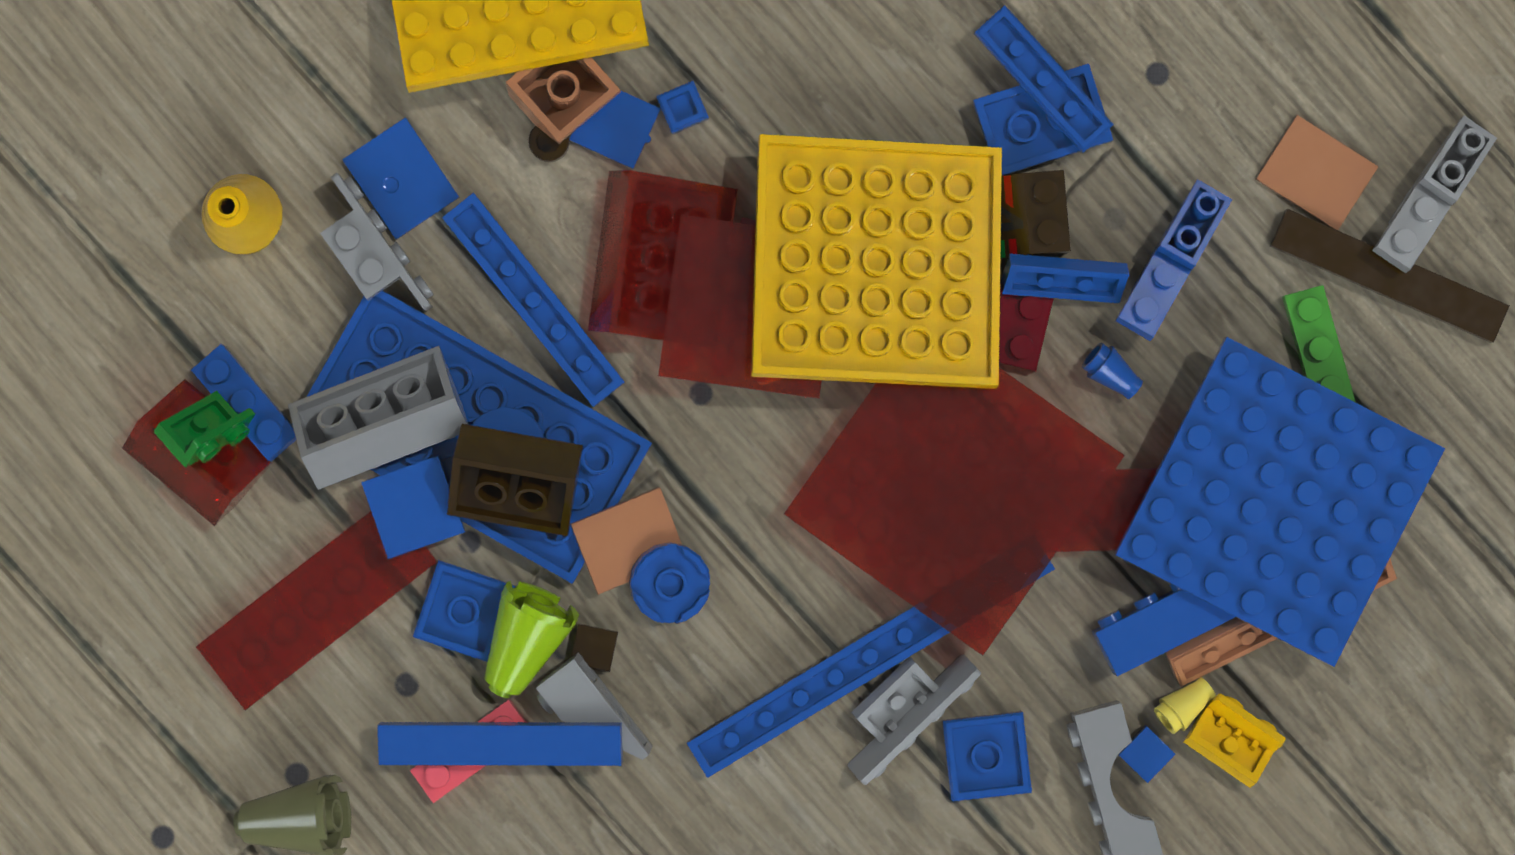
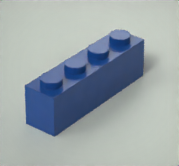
(1154, 627)

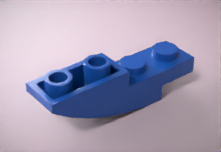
(1173, 260)

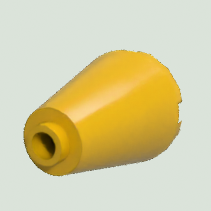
(252, 222)

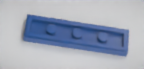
(1043, 79)

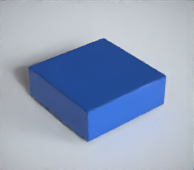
(682, 107)
(1146, 754)

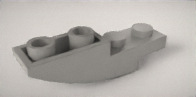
(1434, 194)

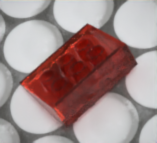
(640, 247)

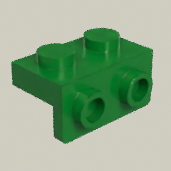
(203, 429)

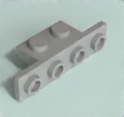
(366, 253)
(903, 709)

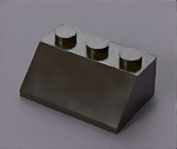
(514, 479)

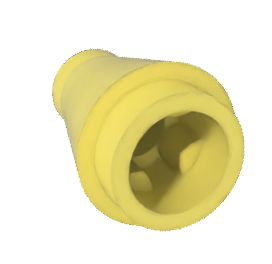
(1183, 706)

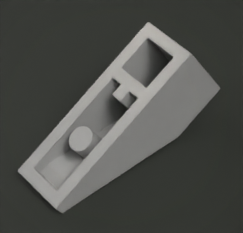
(581, 696)

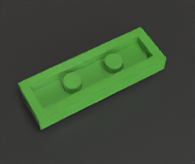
(1317, 340)

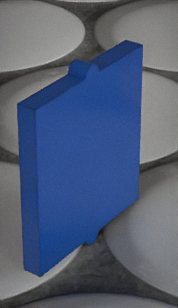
(619, 129)

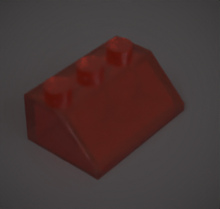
(207, 487)

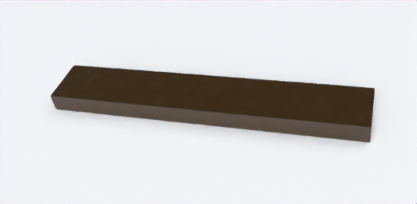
(1416, 289)

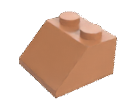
(562, 95)

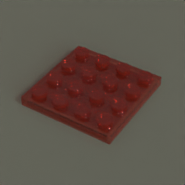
(712, 310)

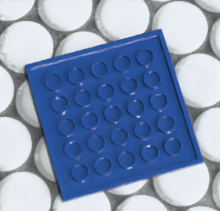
(1279, 501)

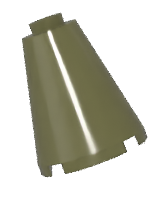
(298, 818)

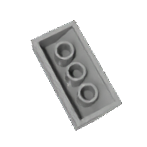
(377, 418)

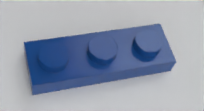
(1064, 278)
(269, 428)

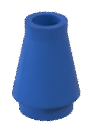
(1111, 370)

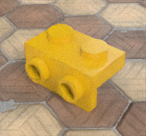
(1234, 739)

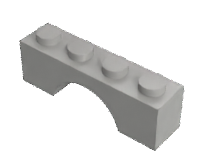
(1101, 737)

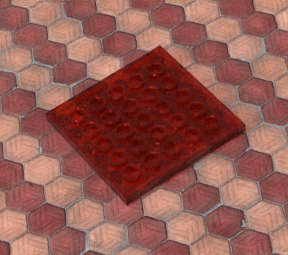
(955, 496)

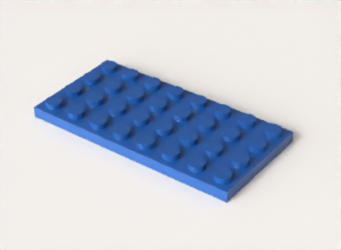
(391, 331)

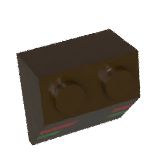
(1034, 214)

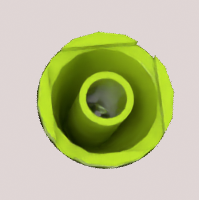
(525, 636)

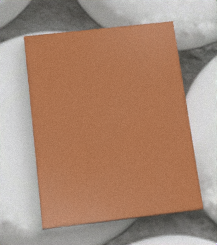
(1317, 173)
(620, 534)

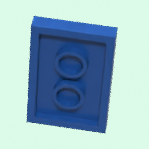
(1024, 130)

